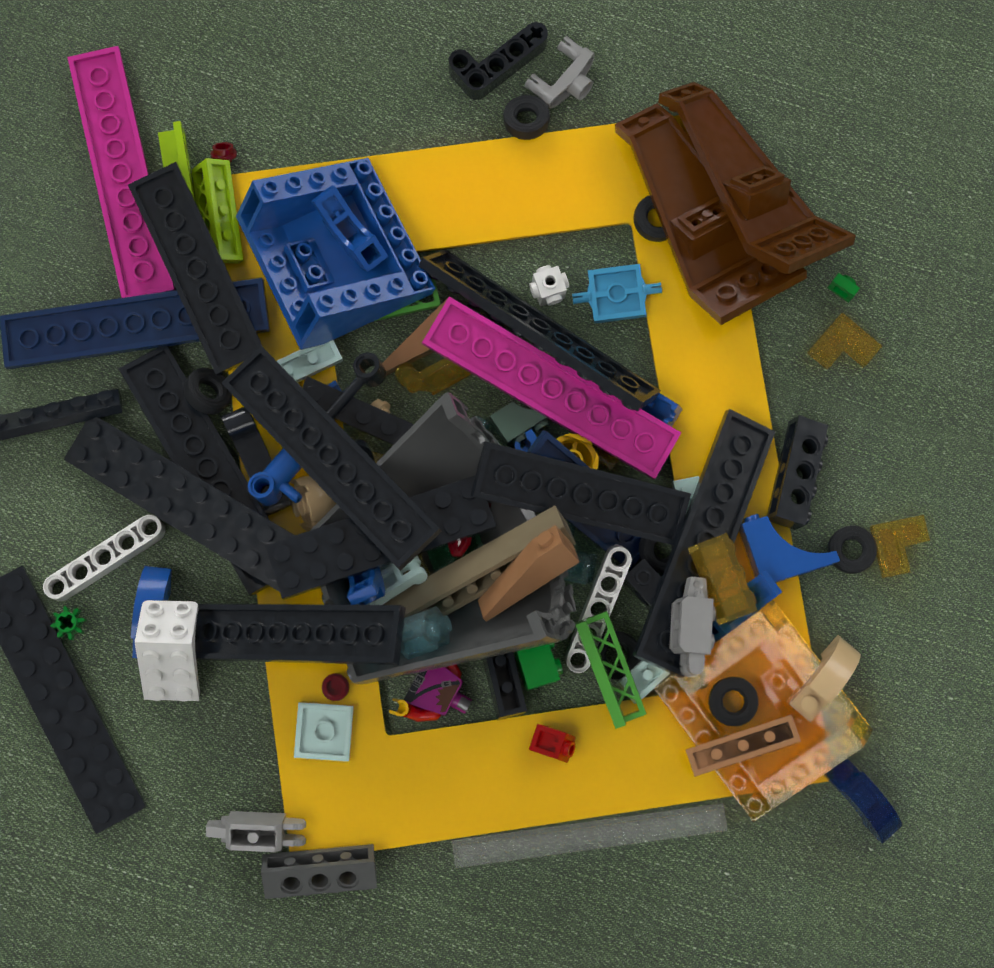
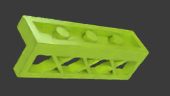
(175, 149)
(220, 206)

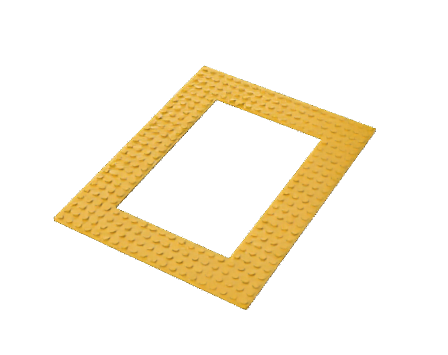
(482, 772)

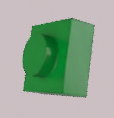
(844, 287)

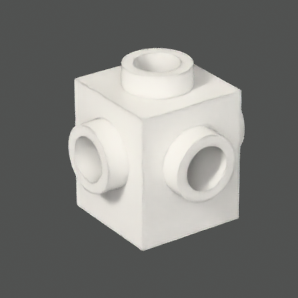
(549, 293)

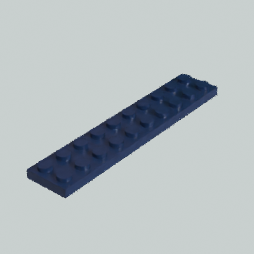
(112, 326)

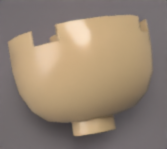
(314, 502)

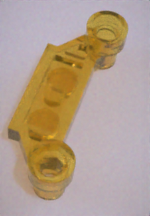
(433, 378)

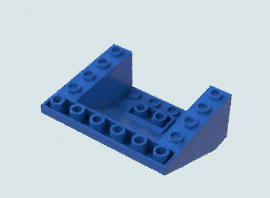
(306, 267)

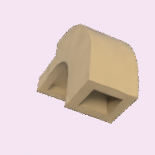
(832, 674)

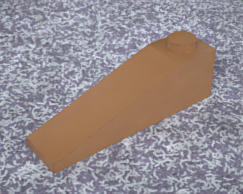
(412, 347)
(535, 566)
(743, 745)

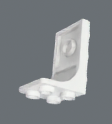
(168, 650)

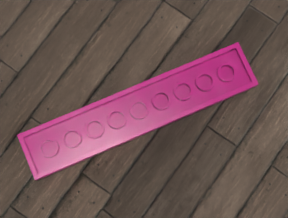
(116, 162)
(550, 388)

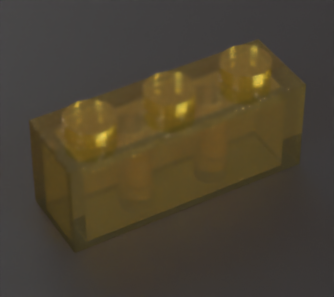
(724, 577)

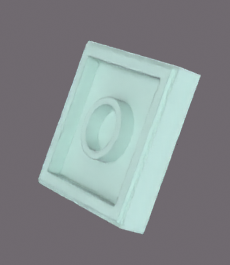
(323, 731)

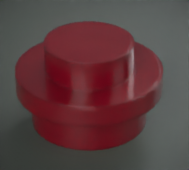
(223, 151)
(335, 687)

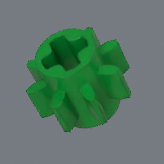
(77, 621)

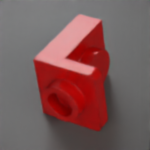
(553, 743)

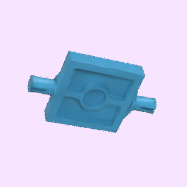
(617, 293)

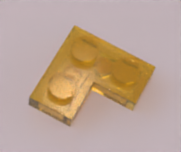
(846, 337)
(891, 542)

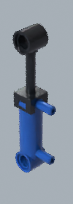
(283, 466)

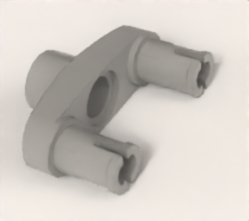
(571, 82)

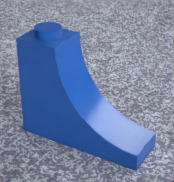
(772, 553)

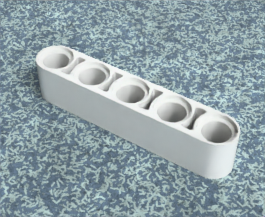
(91, 558)
(598, 594)

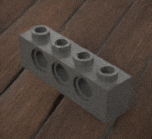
(319, 871)

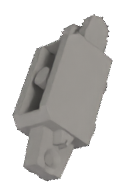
(692, 626)
(256, 831)

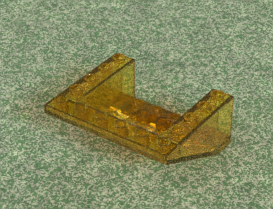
(777, 664)

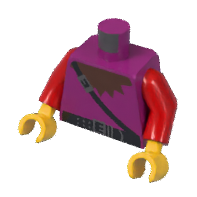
(433, 695)

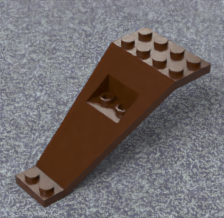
(757, 197)
(695, 221)

